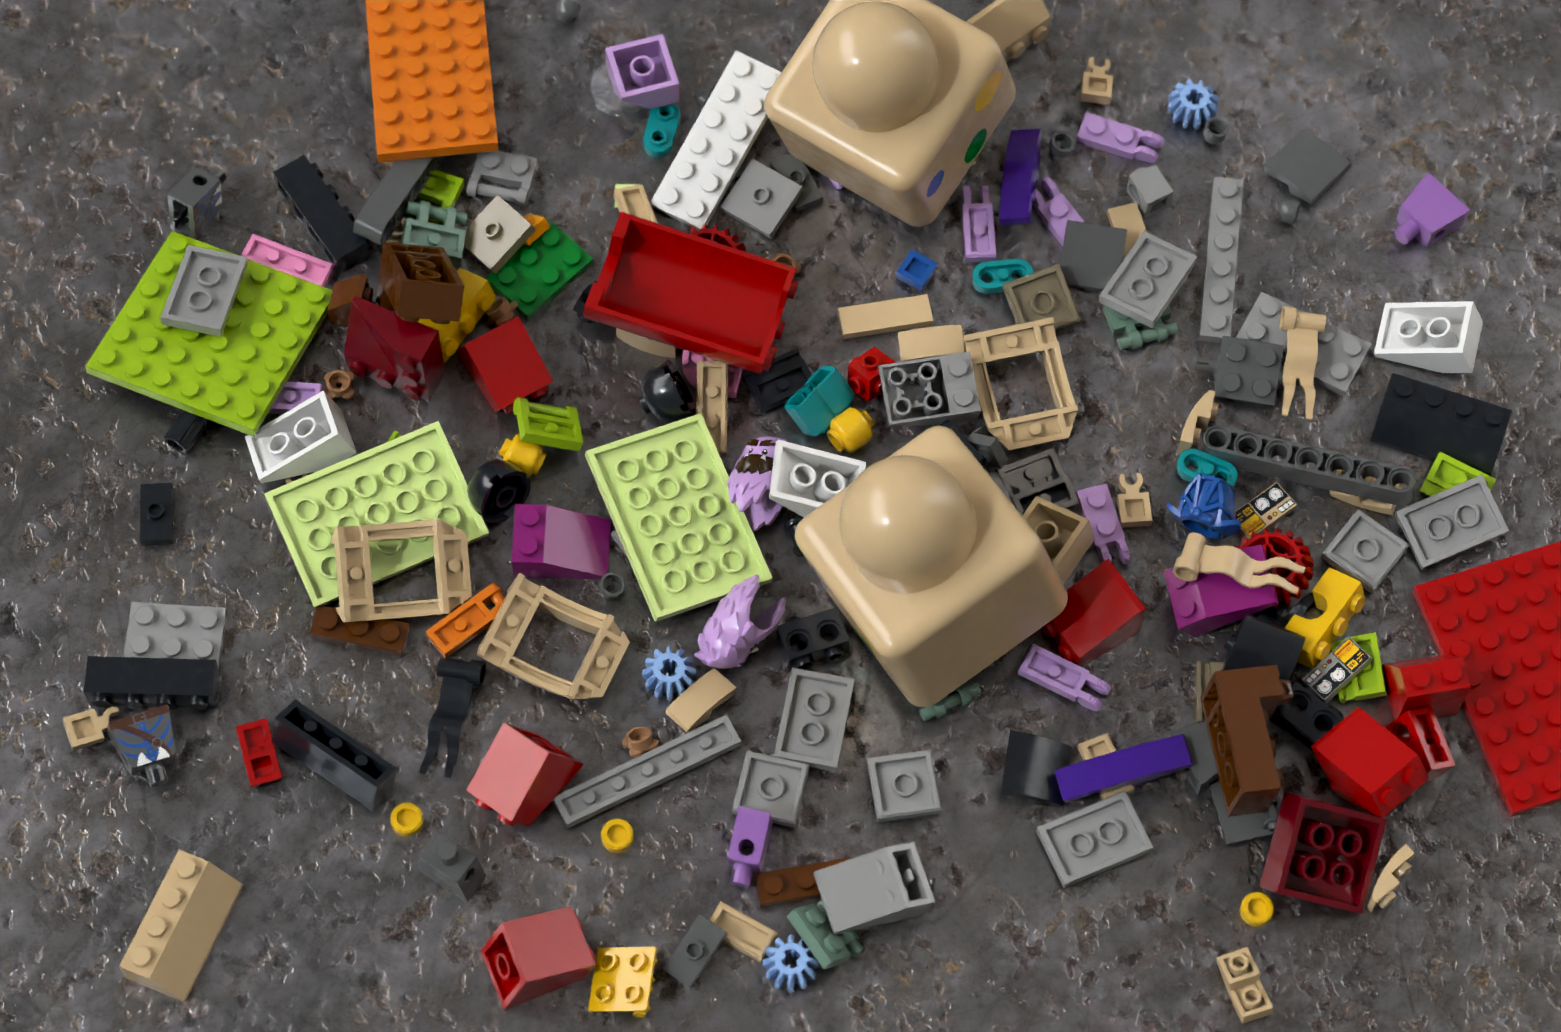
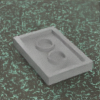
(1147, 279)
(204, 290)
(1451, 522)
(175, 631)
(814, 718)
(1094, 839)

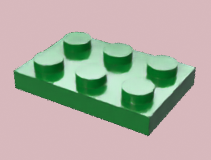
(540, 271)

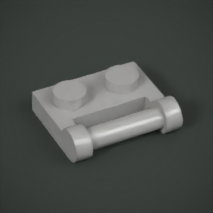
(503, 169)

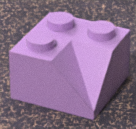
(643, 72)

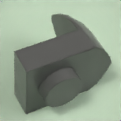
(988, 447)

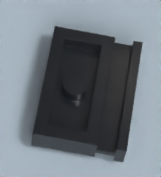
(776, 386)

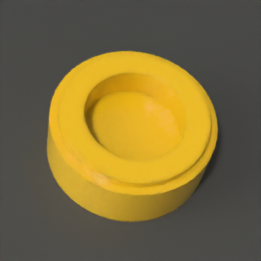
(407, 819)
(617, 835)
(1256, 909)

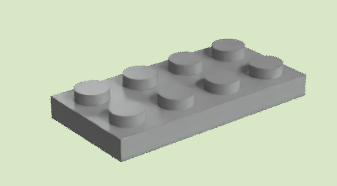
(1338, 351)

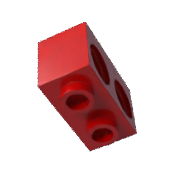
(1423, 734)

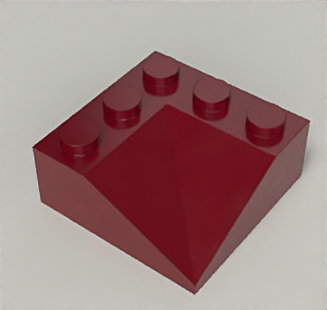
(393, 350)
(1323, 853)

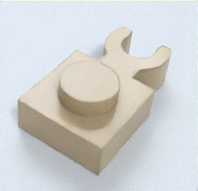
(1097, 83)
(1133, 506)
(86, 728)

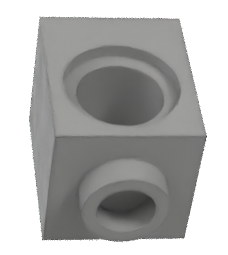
(1149, 190)

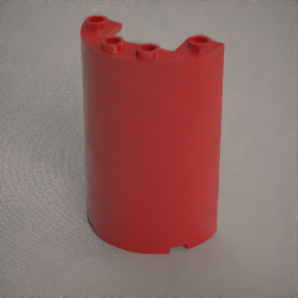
(692, 294)

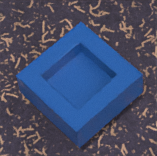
(916, 270)

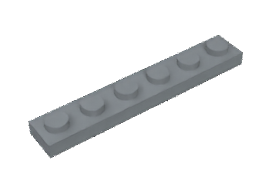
(1221, 259)
(647, 771)

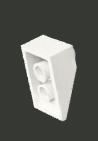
(1430, 335)
(301, 440)
(809, 477)

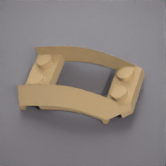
(1016, 342)
(355, 574)
(513, 619)

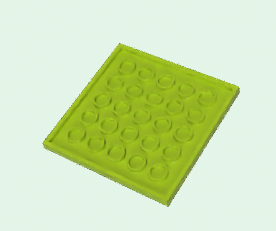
(209, 375)

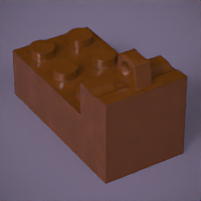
(419, 283)
(1237, 719)

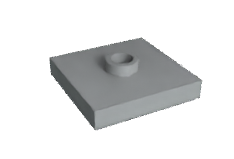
(761, 198)
(1365, 550)
(904, 786)
(772, 787)

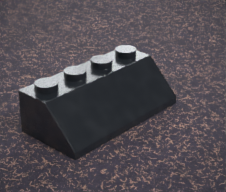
(1436, 420)

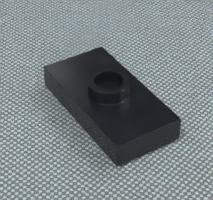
(156, 514)

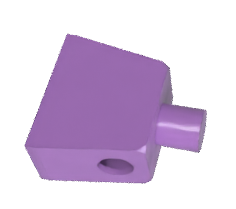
(1430, 213)
(750, 831)

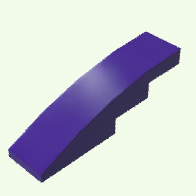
(1020, 176)
(1124, 768)

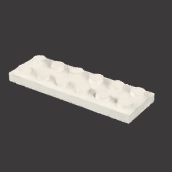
(717, 143)

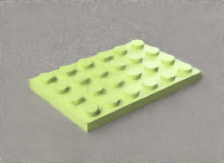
(387, 484)
(676, 516)

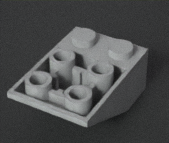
(930, 390)
(875, 888)

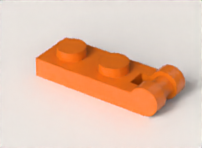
(466, 621)

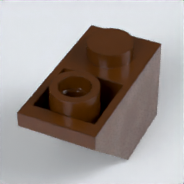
(342, 296)

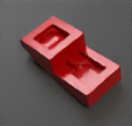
(258, 752)

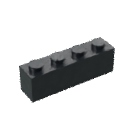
(321, 213)
(151, 682)
(334, 755)

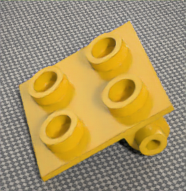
(623, 980)

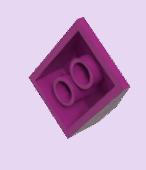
(559, 543)
(1217, 598)

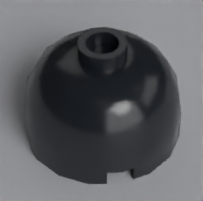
(665, 394)
(497, 489)

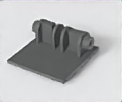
(1244, 827)

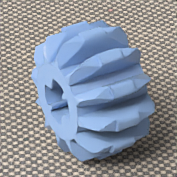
(1192, 104)
(669, 662)
(788, 975)

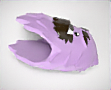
(751, 482)
(730, 634)

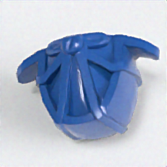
(1208, 502)

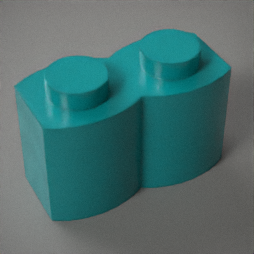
(820, 400)

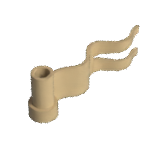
(1301, 354)
(1230, 561)

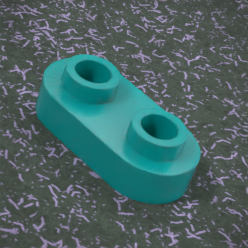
(663, 127)
(1000, 273)
(1205, 464)

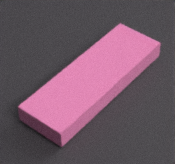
(289, 260)

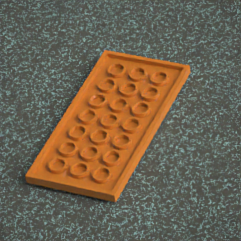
(430, 78)

